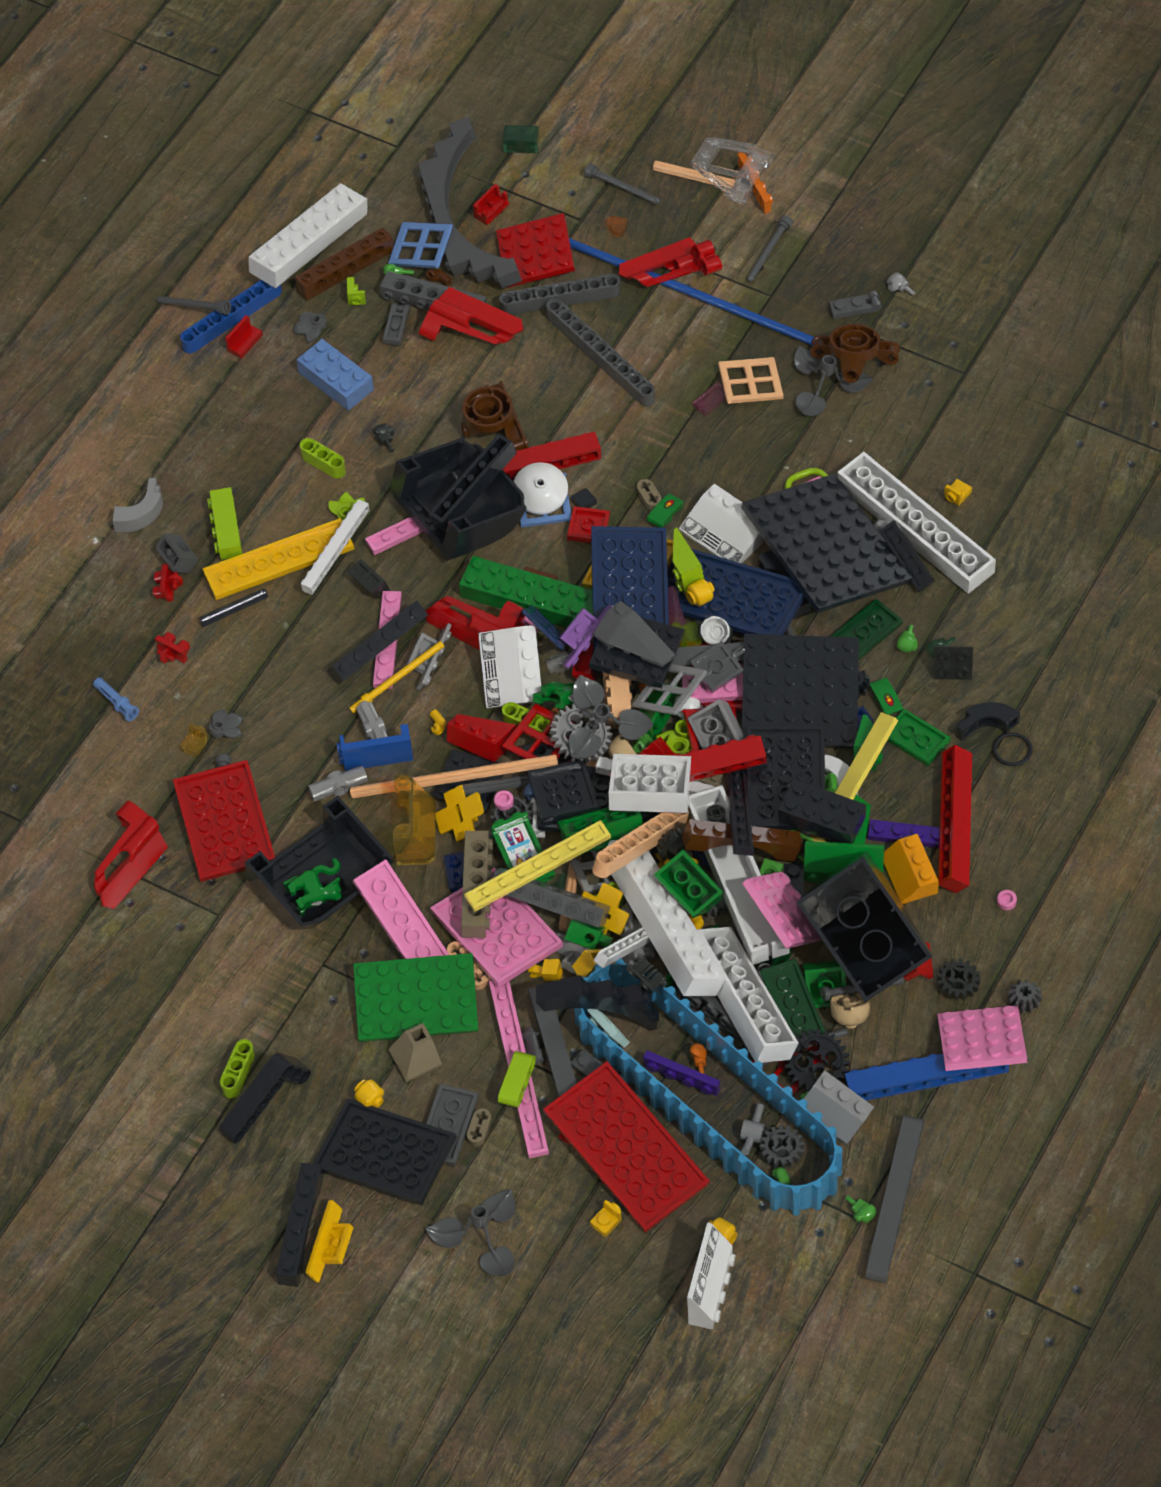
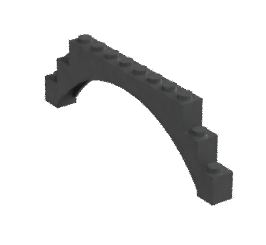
(437, 177)

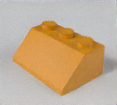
(910, 869)

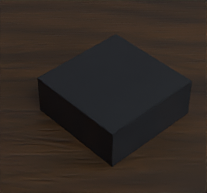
(584, 499)

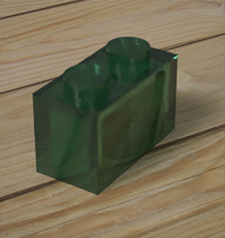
(521, 139)

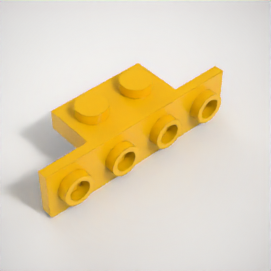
(330, 1242)

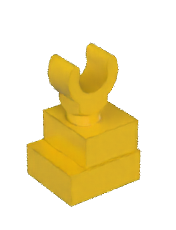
(550, 971)

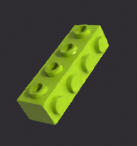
(225, 522)

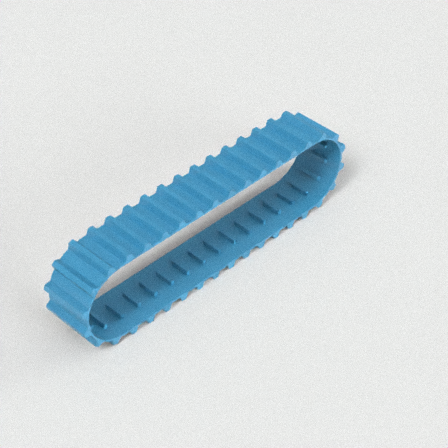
(778, 1194)

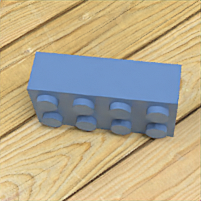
(335, 374)

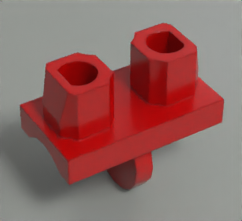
(168, 583)
(171, 651)

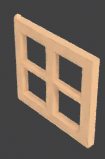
(750, 380)

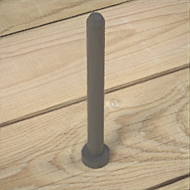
(826, 993)

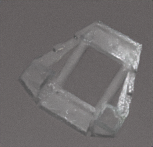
(745, 177)

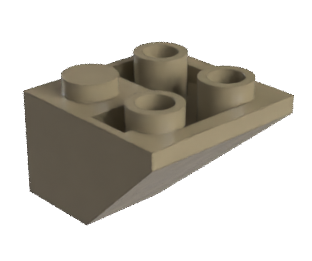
(415, 1053)

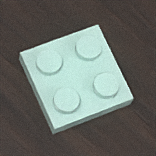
(608, 1027)

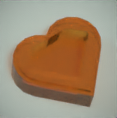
(617, 225)

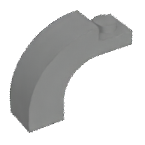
(142, 514)

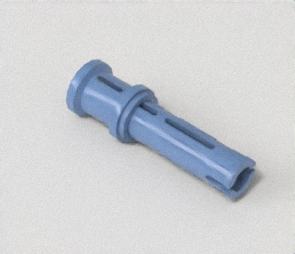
(120, 703)

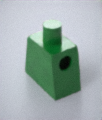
(581, 933)

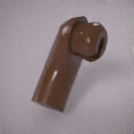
(439, 275)

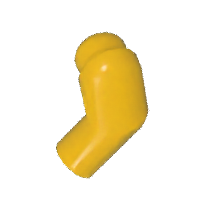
(440, 722)

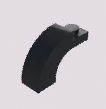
(987, 714)

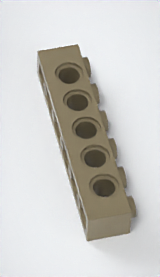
(475, 874)

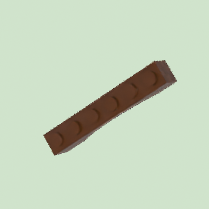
(706, 835)

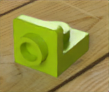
(354, 296)

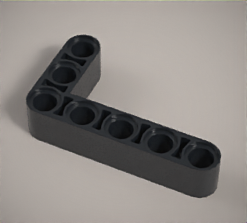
(261, 1092)

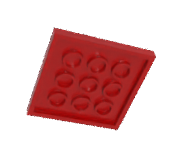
(538, 248)

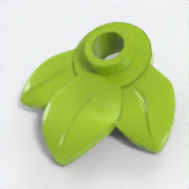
(343, 506)

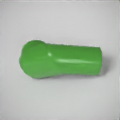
(781, 1175)

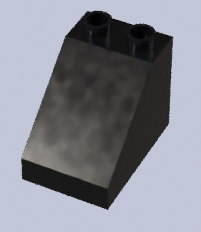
(865, 926)

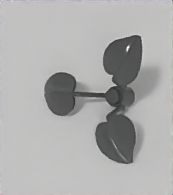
(805, 363)
(588, 694)
(449, 1232)

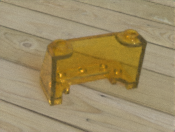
(414, 841)

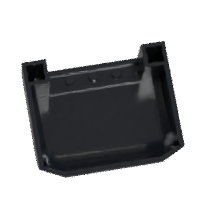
(426, 478)
(338, 837)

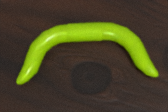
(804, 473)

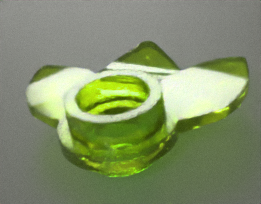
(690, 637)

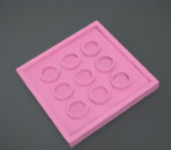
(779, 906)
(982, 1038)

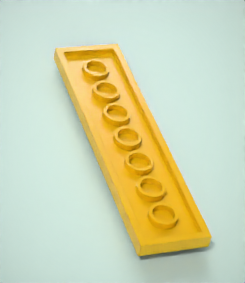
(271, 560)

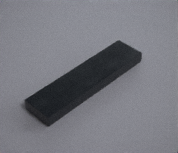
(907, 555)

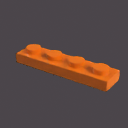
(759, 188)

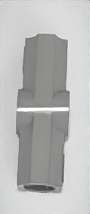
(372, 724)
(337, 783)

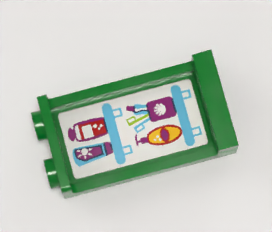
(517, 842)

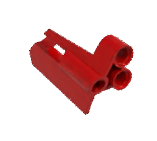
(678, 257)
(457, 309)
(468, 629)
(144, 847)

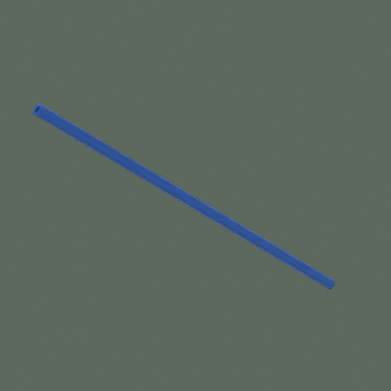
(712, 300)

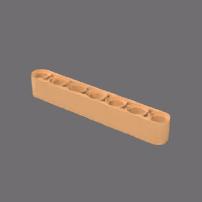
(636, 843)

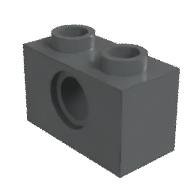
(176, 553)

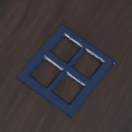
(544, 626)

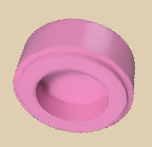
(503, 800)
(1006, 900)

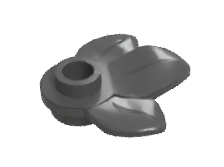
(310, 325)
(225, 724)

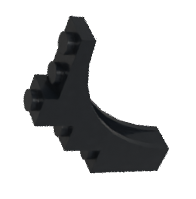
(603, 995)

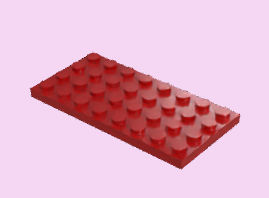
(626, 1146)

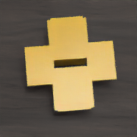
(459, 817)
(611, 897)

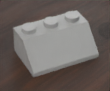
(715, 725)
(838, 1106)

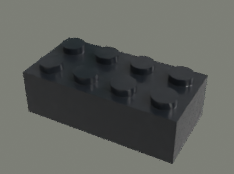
(822, 812)

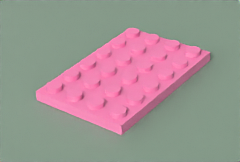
(511, 945)

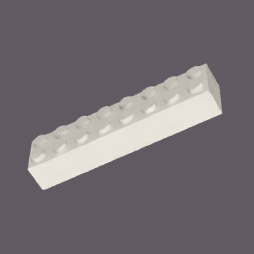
(307, 235)
(748, 999)

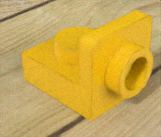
(957, 492)
(607, 1218)

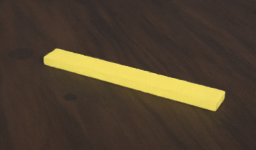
(864, 760)
(537, 866)

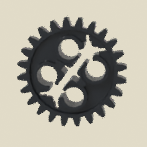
(826, 1046)

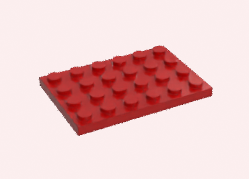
(223, 819)

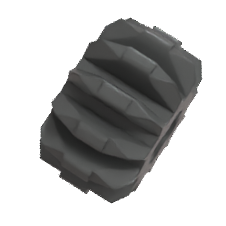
(1025, 995)

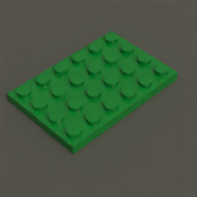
(415, 991)

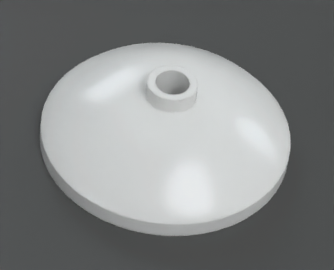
(544, 498)

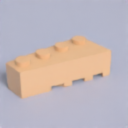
(616, 696)

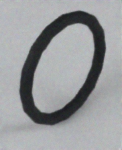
(1012, 763)

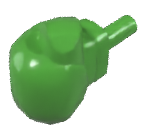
(391, 267)
(907, 641)
(863, 1211)

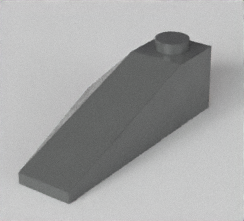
(629, 632)
(713, 1012)

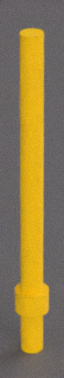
(397, 676)

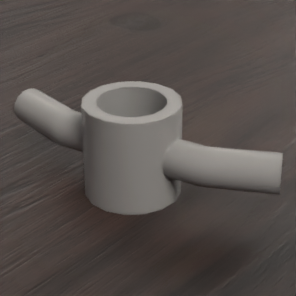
(752, 1130)

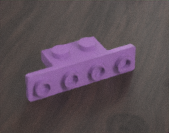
(580, 633)

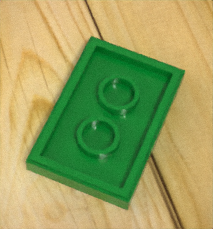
(918, 738)

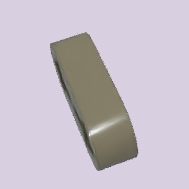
(652, 493)
(483, 1128)

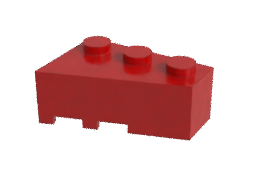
(479, 735)

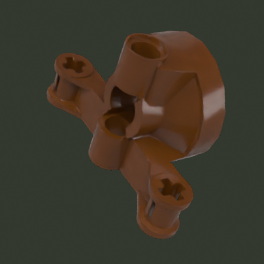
(855, 346)
(489, 411)

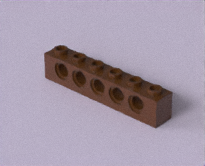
(344, 264)

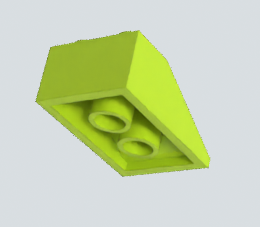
(686, 565)

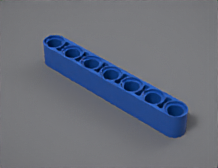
(216, 324)

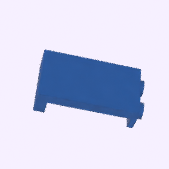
(376, 751)

